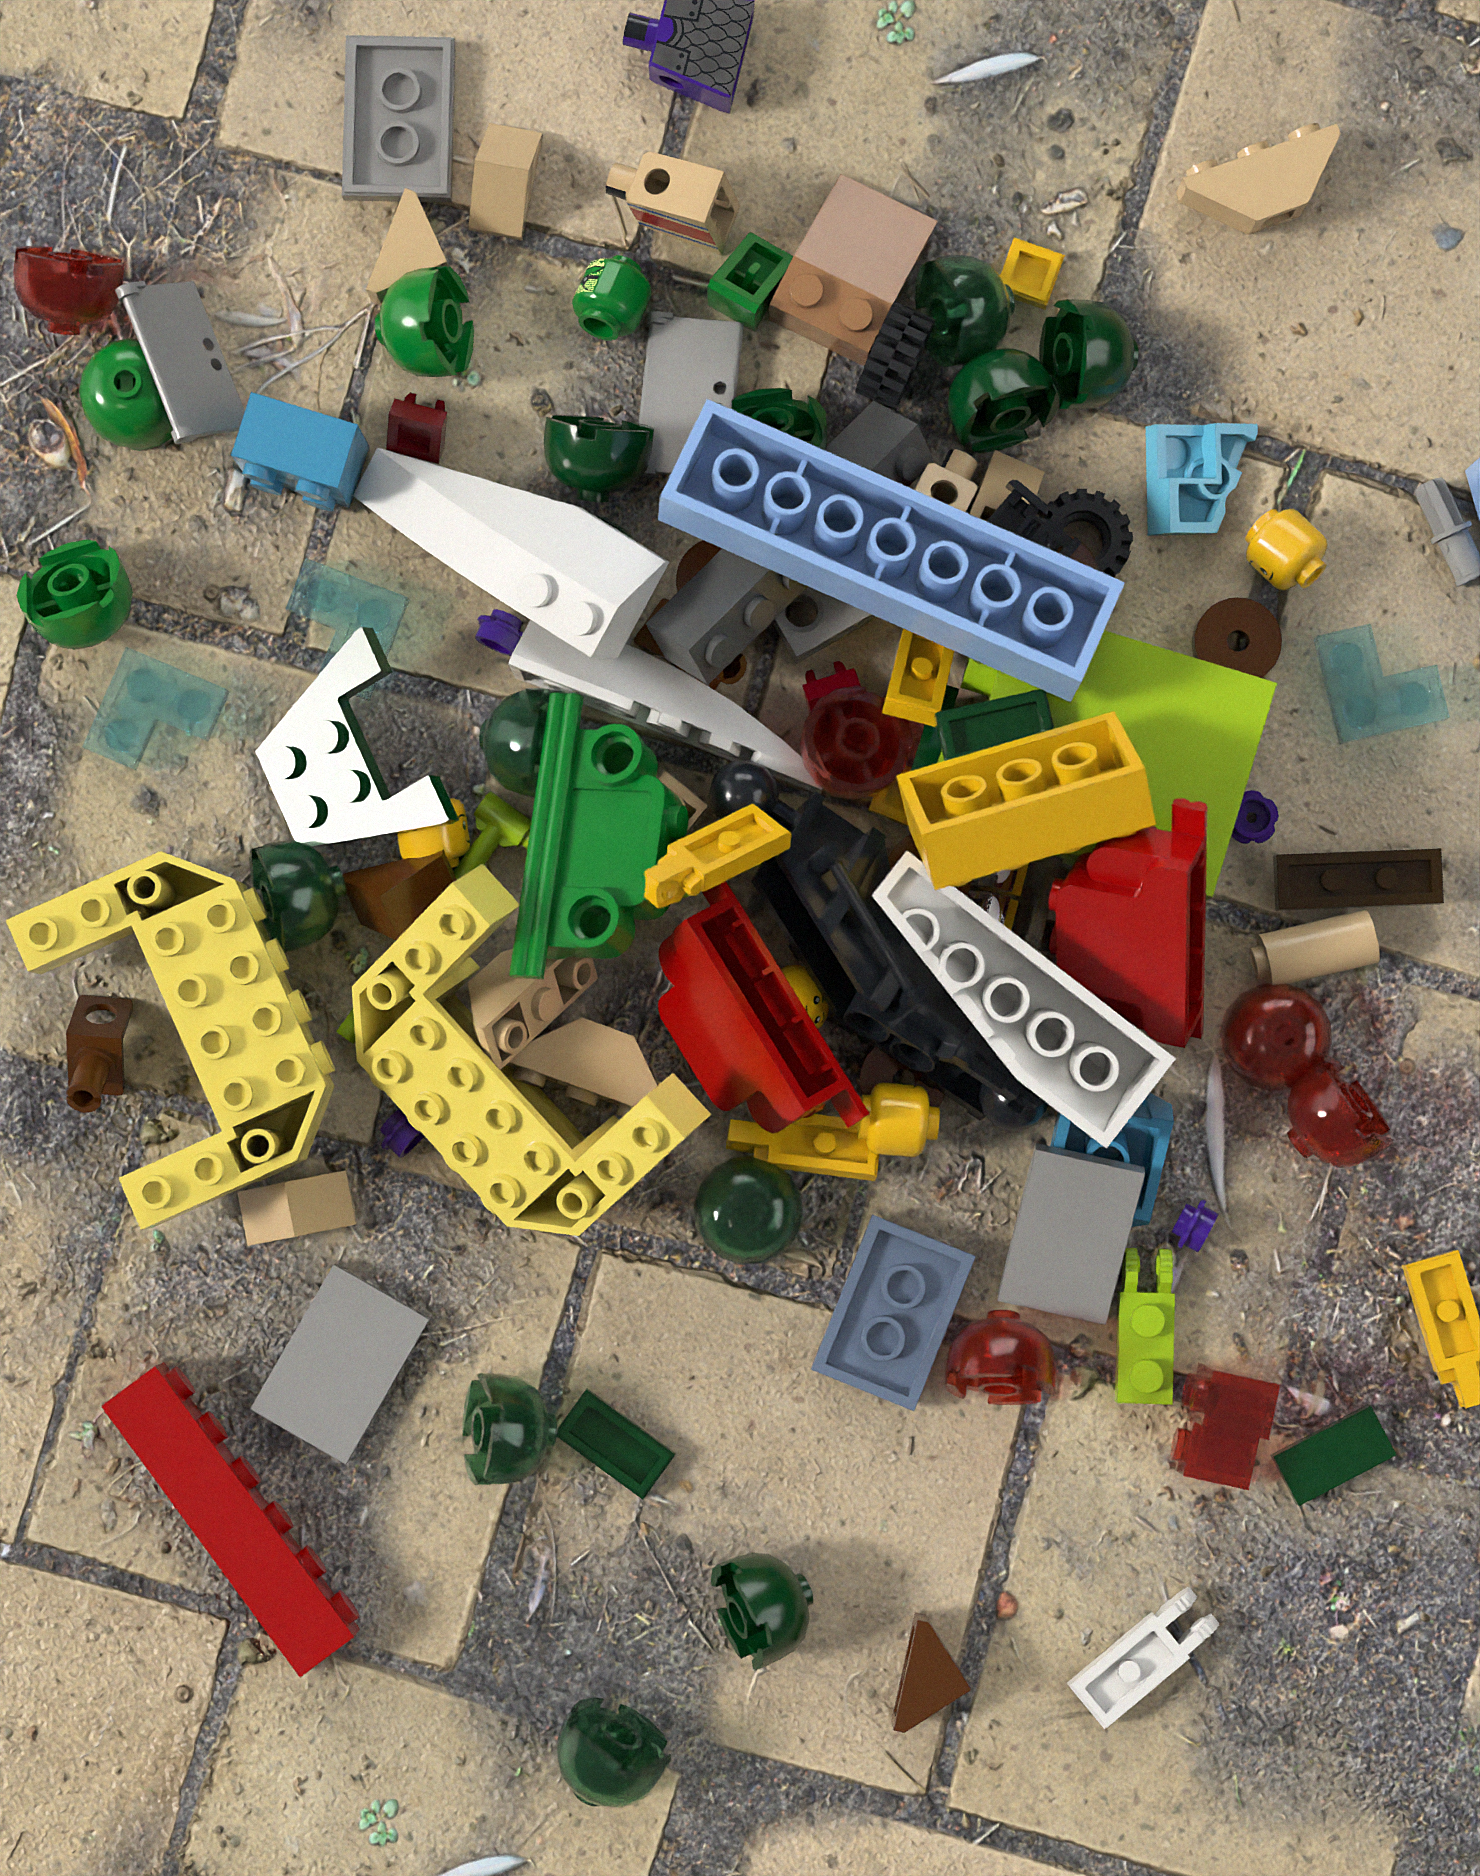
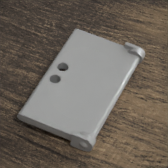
(680, 373)
(187, 375)

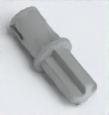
(1449, 530)

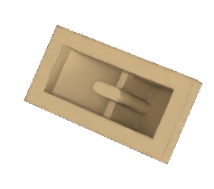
(504, 180)
(406, 248)
(297, 1208)

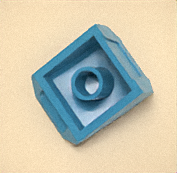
(1140, 1142)

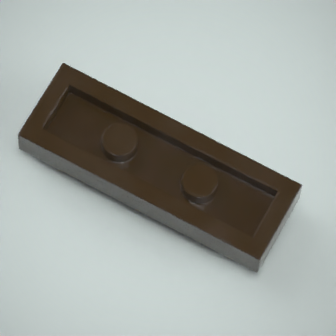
(1358, 879)

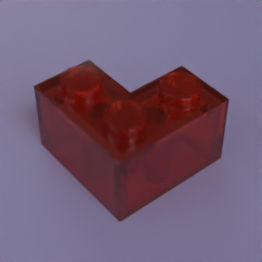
(1223, 1424)

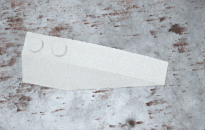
(521, 548)
(656, 698)
(1026, 1007)

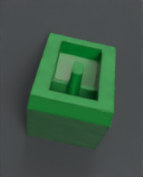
(748, 280)

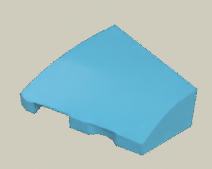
(1192, 474)

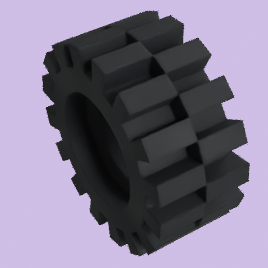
(895, 355)
(1101, 514)

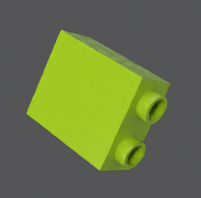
(1184, 717)

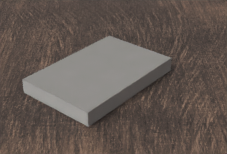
(398, 118)
(1070, 1233)
(340, 1363)

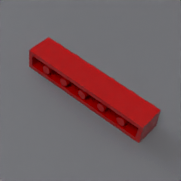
(232, 1517)

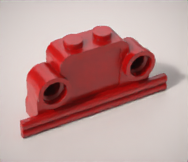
(1137, 924)
(745, 1022)

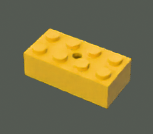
(1026, 800)

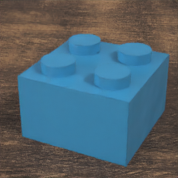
(299, 452)

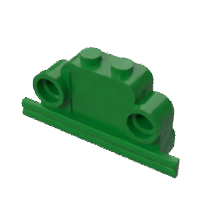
(590, 840)

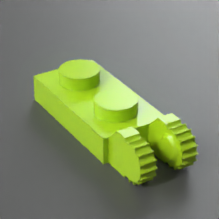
(1145, 1333)

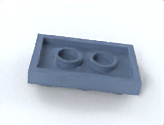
(893, 1312)

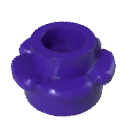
(499, 631)
(1266, 816)
(400, 1134)
(1194, 1225)

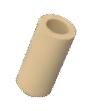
(1315, 949)

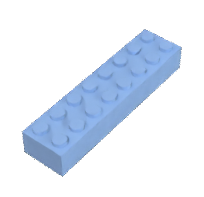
(889, 550)

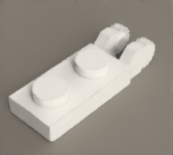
(1139, 1660)

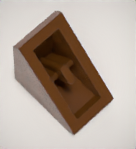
(397, 892)
(927, 1679)

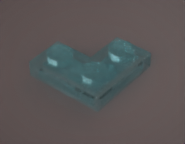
(345, 606)
(146, 693)
(1364, 700)

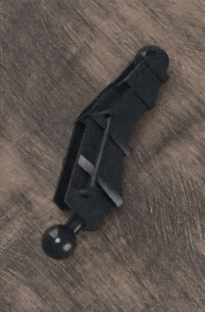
(858, 955)

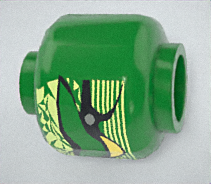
(611, 297)

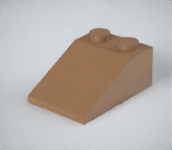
(850, 269)

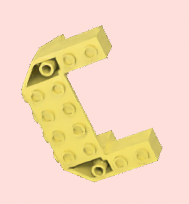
(230, 1010)
(486, 1124)

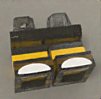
(1029, 908)

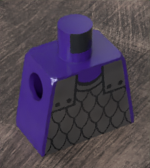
(695, 47)

